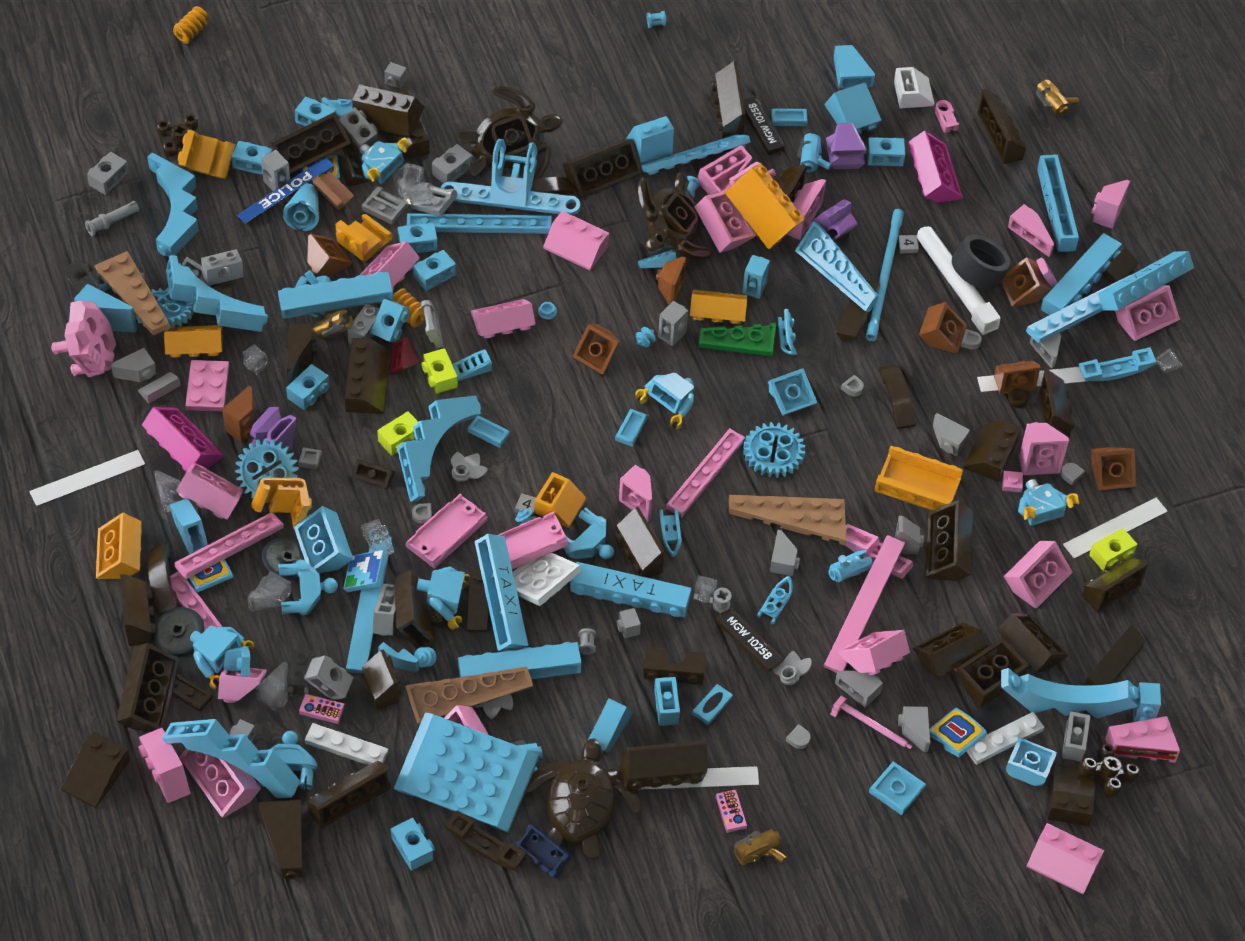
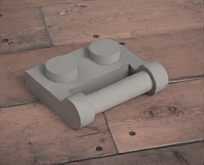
(439, 204)
(383, 209)
(432, 322)

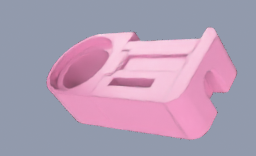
(946, 118)

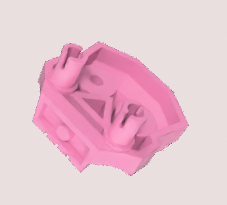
(87, 340)

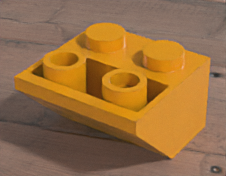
(560, 497)

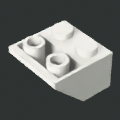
(912, 88)

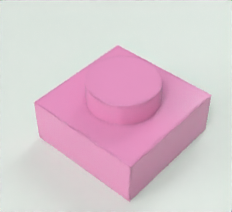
(1012, 481)

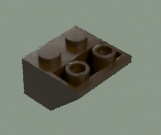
(381, 680)

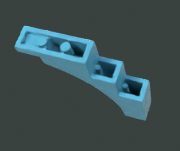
(178, 186)
(229, 312)
(417, 454)
(1042, 695)
(238, 750)

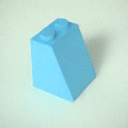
(855, 107)
(653, 139)

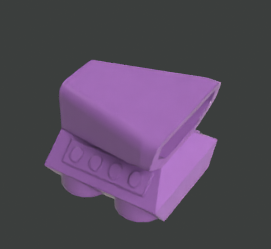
(846, 147)
(837, 220)
(272, 427)

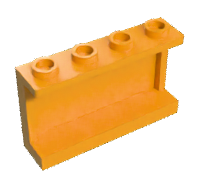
(764, 205)
(918, 479)

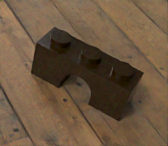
(689, 670)

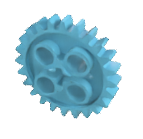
(174, 310)
(759, 451)
(257, 455)

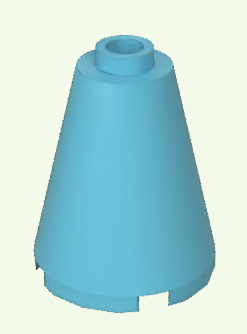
(303, 209)

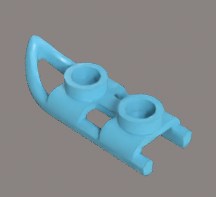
(789, 338)
(671, 536)
(779, 595)

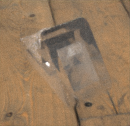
(166, 487)
(377, 536)

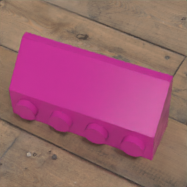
(934, 168)
(181, 438)

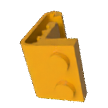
(205, 155)
(363, 238)
(284, 496)

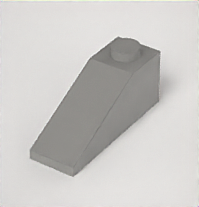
(385, 613)

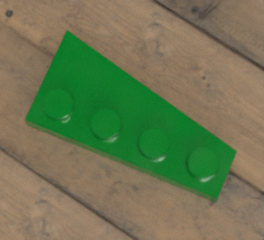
(749, 340)

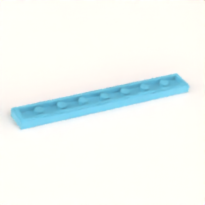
(484, 223)
(363, 627)

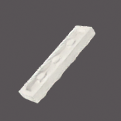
(1005, 738)
(345, 745)

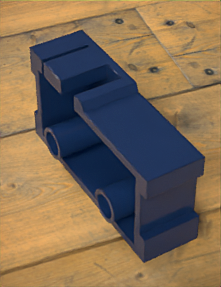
(544, 850)

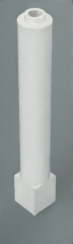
(983, 313)

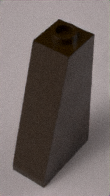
(412, 611)
(284, 830)

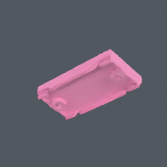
(446, 530)
(534, 540)

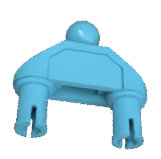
(591, 540)
(309, 587)
(296, 758)

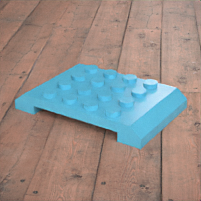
(467, 771)

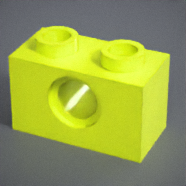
(442, 380)
(397, 432)
(1118, 541)

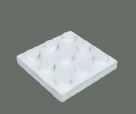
(544, 577)

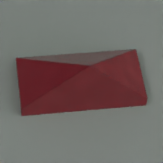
(402, 356)

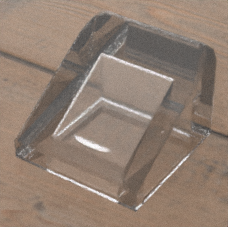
(1168, 361)

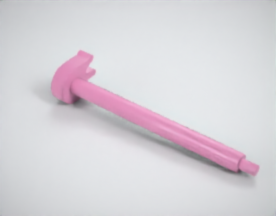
(840, 704)

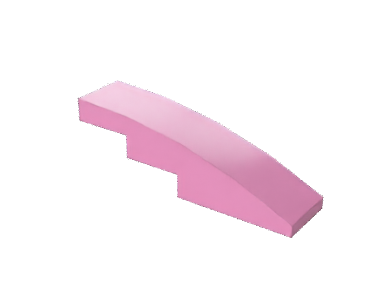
(861, 540)

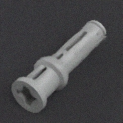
(104, 221)

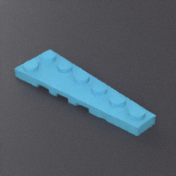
(697, 152)
(830, 261)

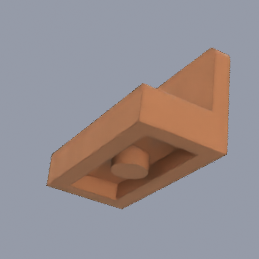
(333, 190)

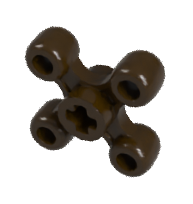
(176, 133)
(1109, 770)

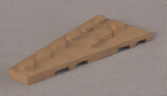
(798, 514)

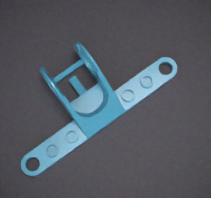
(513, 191)

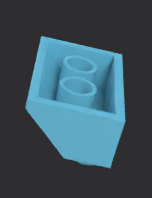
(323, 541)

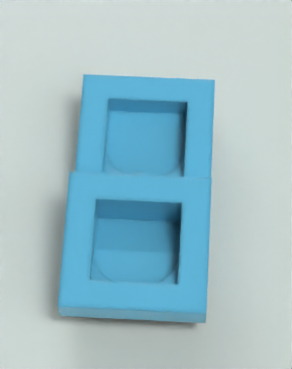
(401, 660)

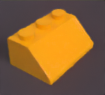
(718, 306)
(194, 340)
(118, 547)

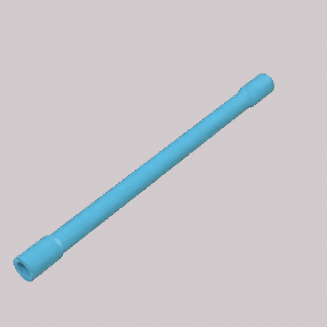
(873, 325)

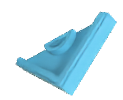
(341, 105)

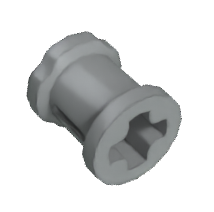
(722, 600)
(587, 641)

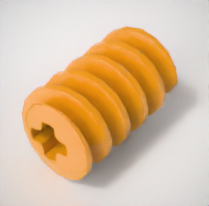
(191, 24)
(416, 314)

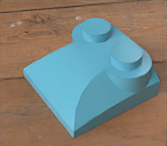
(792, 391)
(1030, 762)

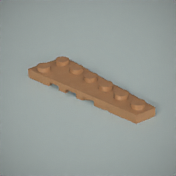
(129, 284)
(470, 691)

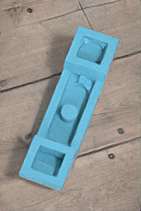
(1118, 368)

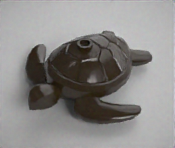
(517, 129)
(672, 219)
(582, 797)

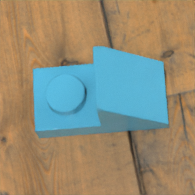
(238, 660)

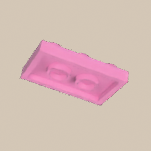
(207, 385)

